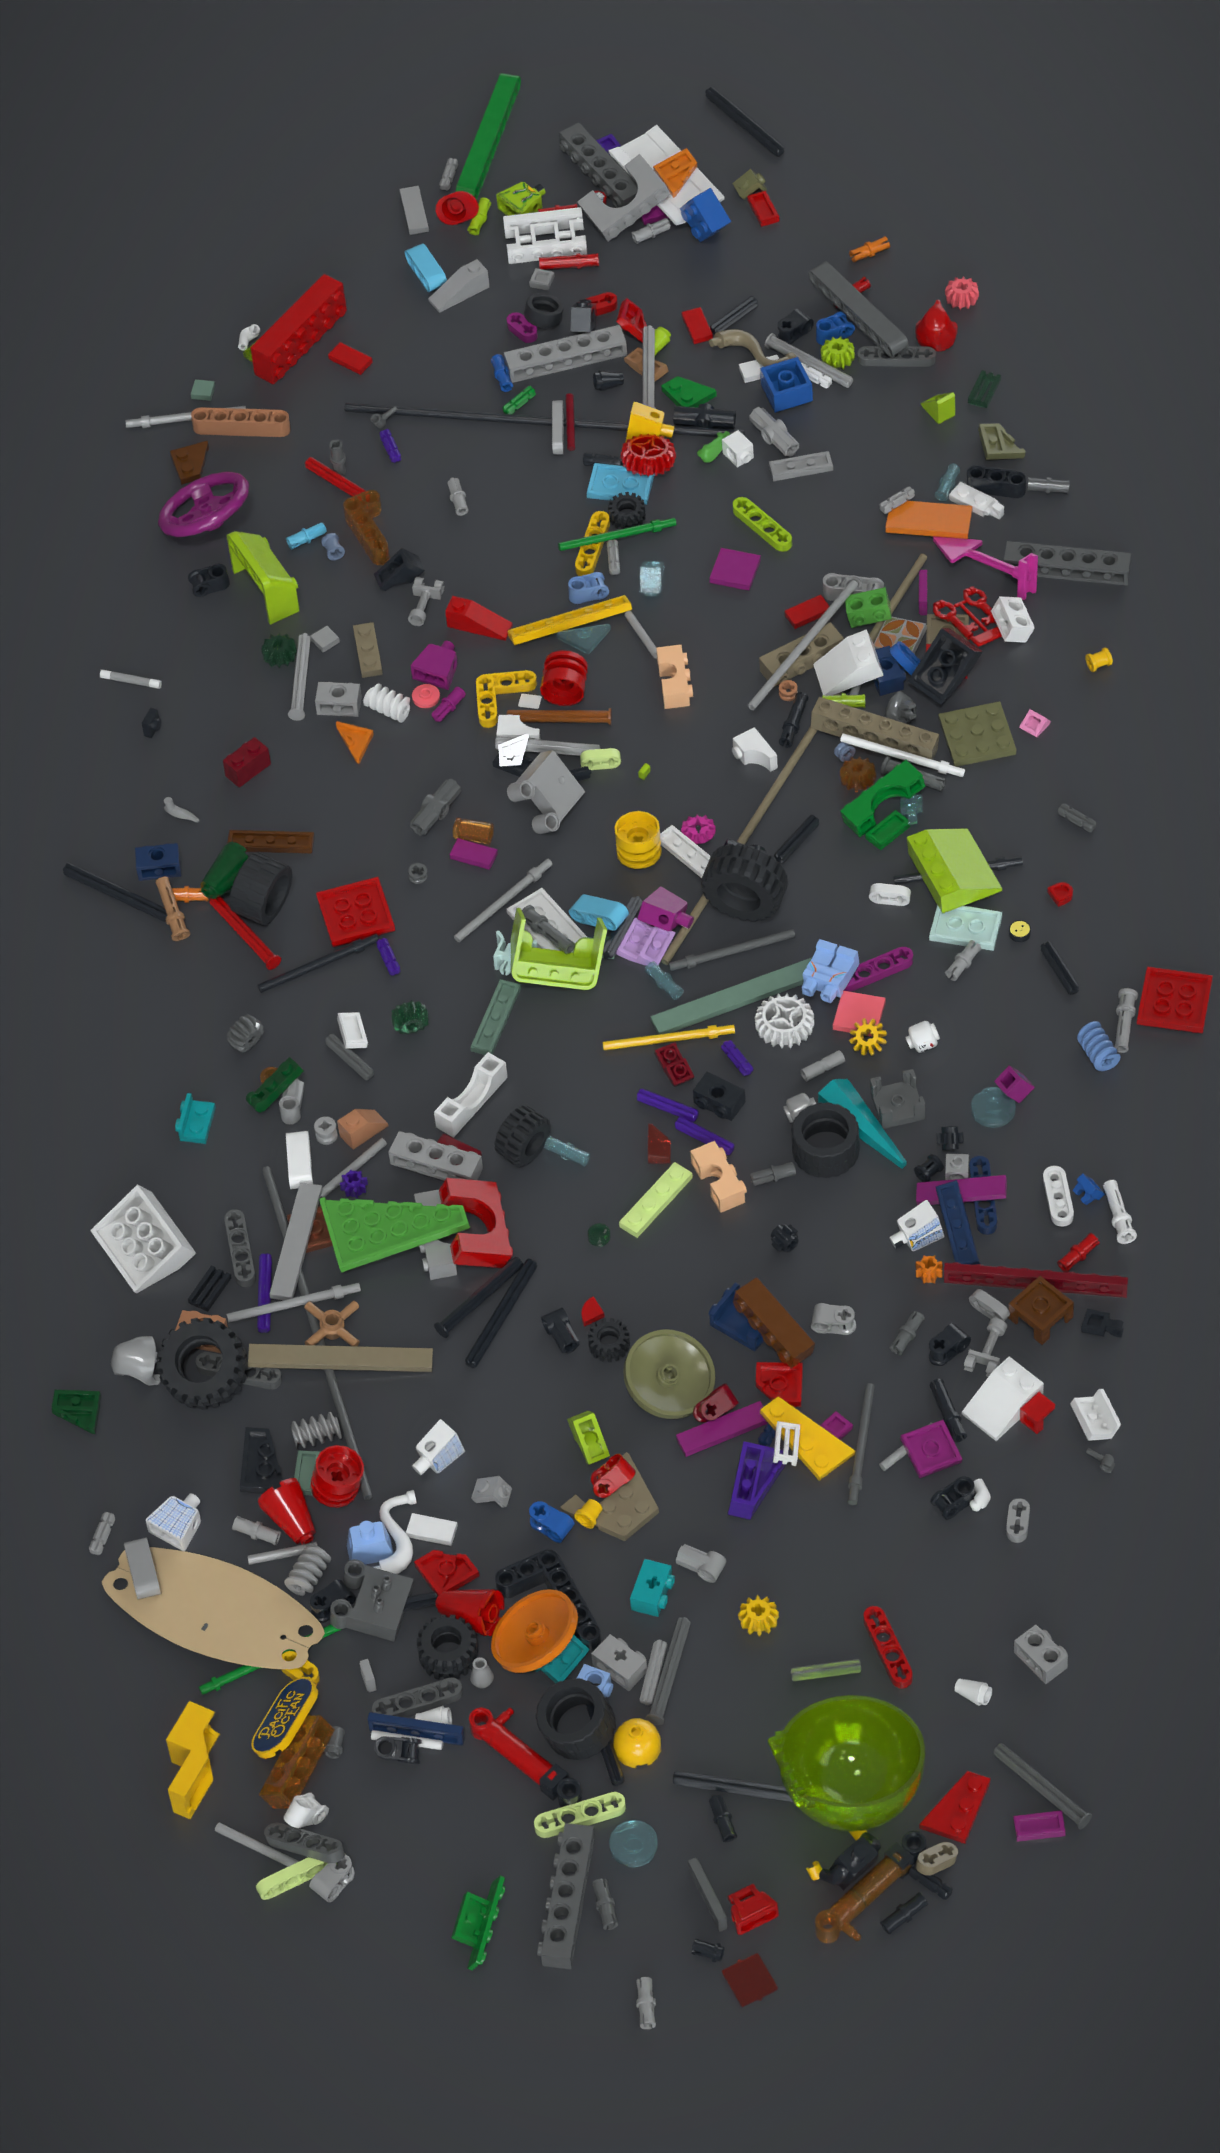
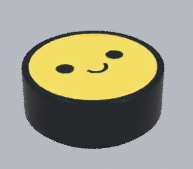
(1019, 931)

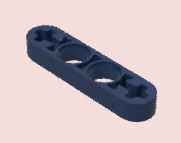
(979, 1211)

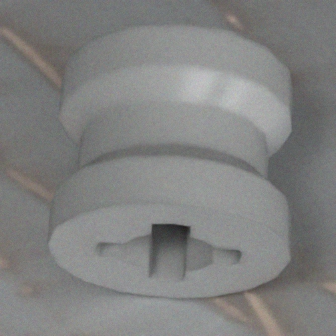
(325, 1130)

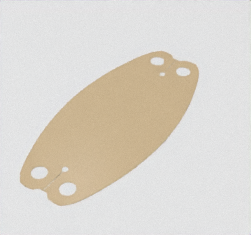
(240, 1608)

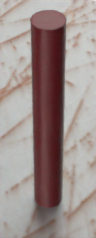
(570, 421)

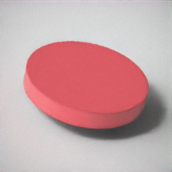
(425, 696)

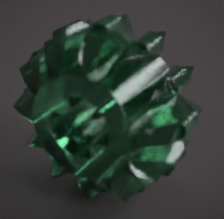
(279, 650)
(410, 1017)

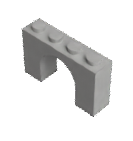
(614, 220)

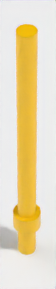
(711, 1032)

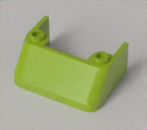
(279, 589)
(554, 967)

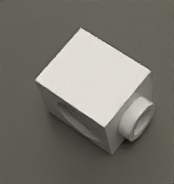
(737, 448)

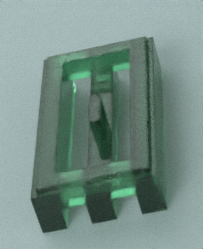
(988, 378)

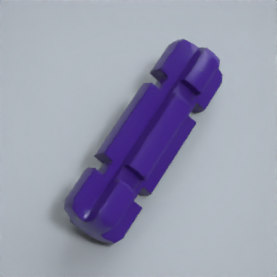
(390, 445)
(388, 956)
(737, 1058)

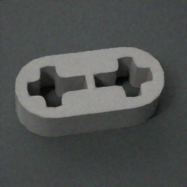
(988, 1305)
(1013, 1520)

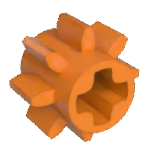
(929, 1269)

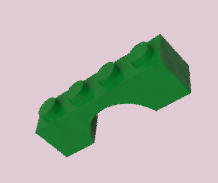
(900, 782)

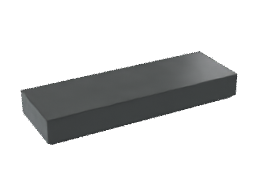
(707, 1894)

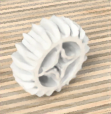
(787, 1013)

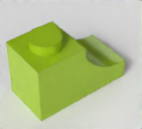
(588, 1436)

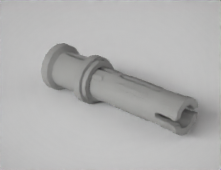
(1125, 1011)

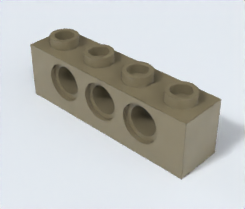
(818, 647)

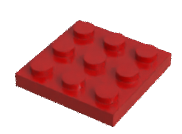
(355, 911)
(1174, 1000)

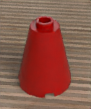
(289, 1510)
(475, 1606)

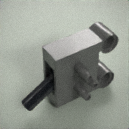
(379, 1603)

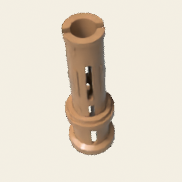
(174, 916)

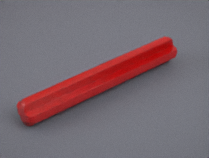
(333, 477)

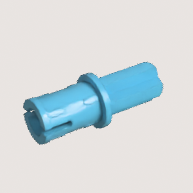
(305, 535)

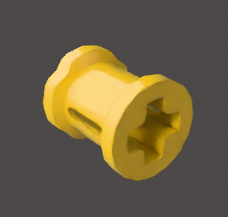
(1098, 659)

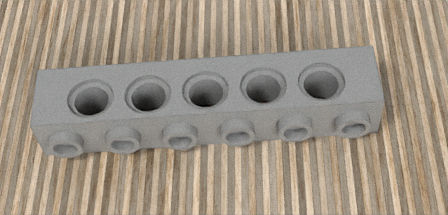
(565, 353)

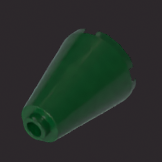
(223, 870)

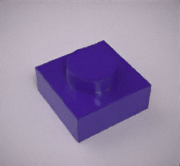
(608, 142)

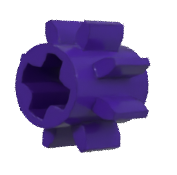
(353, 1183)

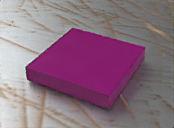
(735, 569)
(931, 1448)

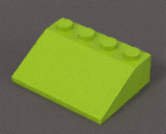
(952, 867)

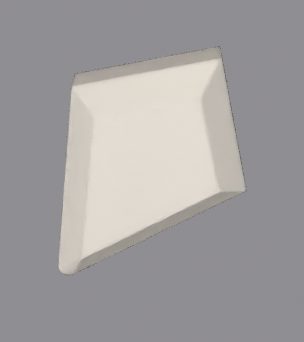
(512, 751)

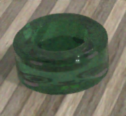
(599, 1234)

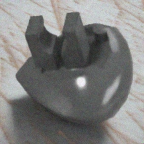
(901, 708)

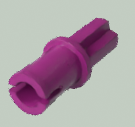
(448, 704)

